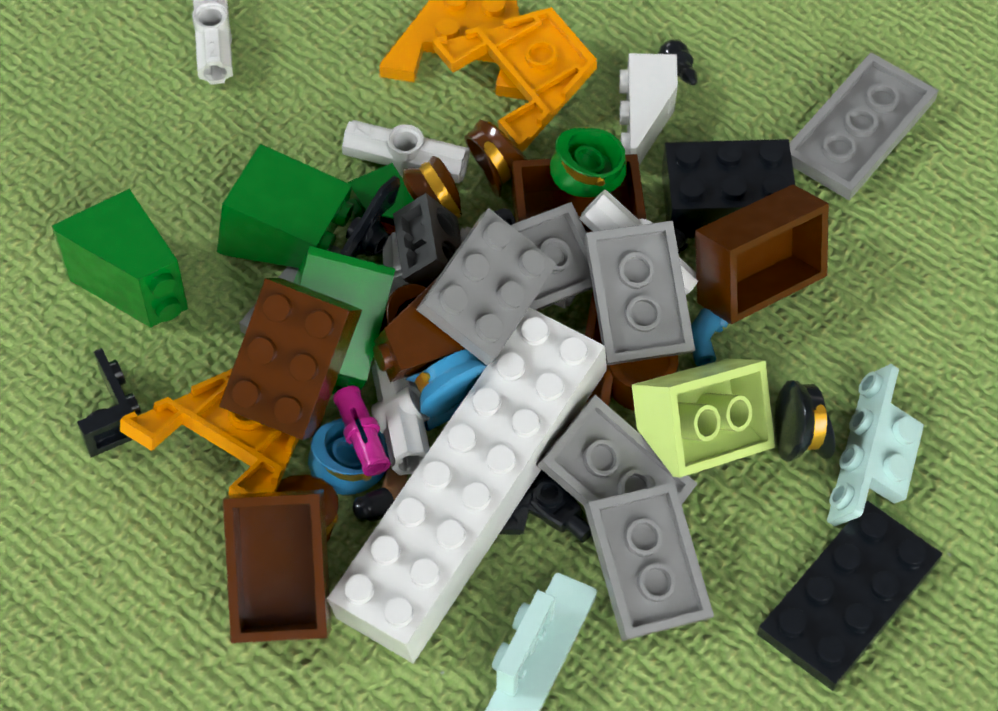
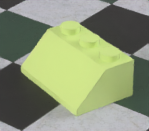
(706, 414)

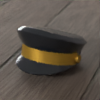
(802, 422)

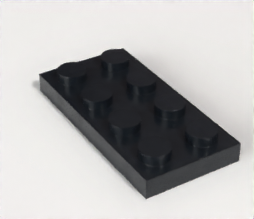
(849, 595)

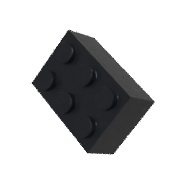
(720, 177)

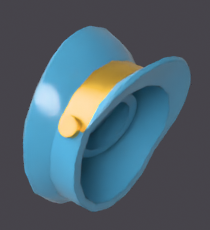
(447, 382)
(337, 460)

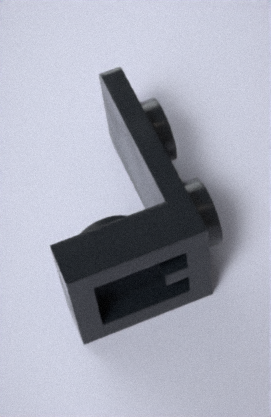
(102, 427)

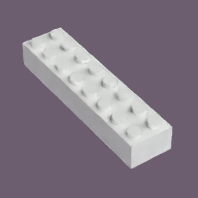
(468, 485)

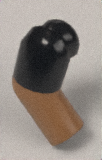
(377, 502)

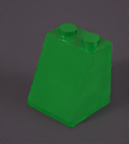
(281, 210)
(122, 259)
(359, 285)

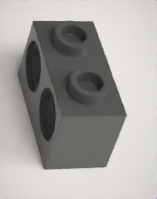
(425, 239)

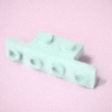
(878, 449)
(540, 644)

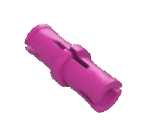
(371, 453)

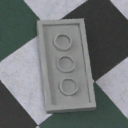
(860, 125)

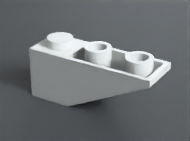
(650, 102)

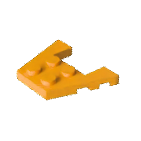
(448, 19)
(539, 59)
(253, 443)

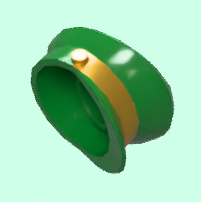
(588, 162)

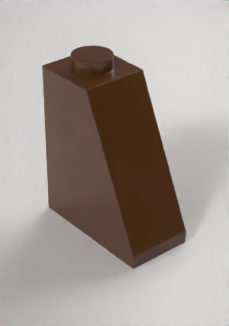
(412, 343)

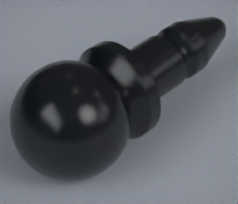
(684, 60)

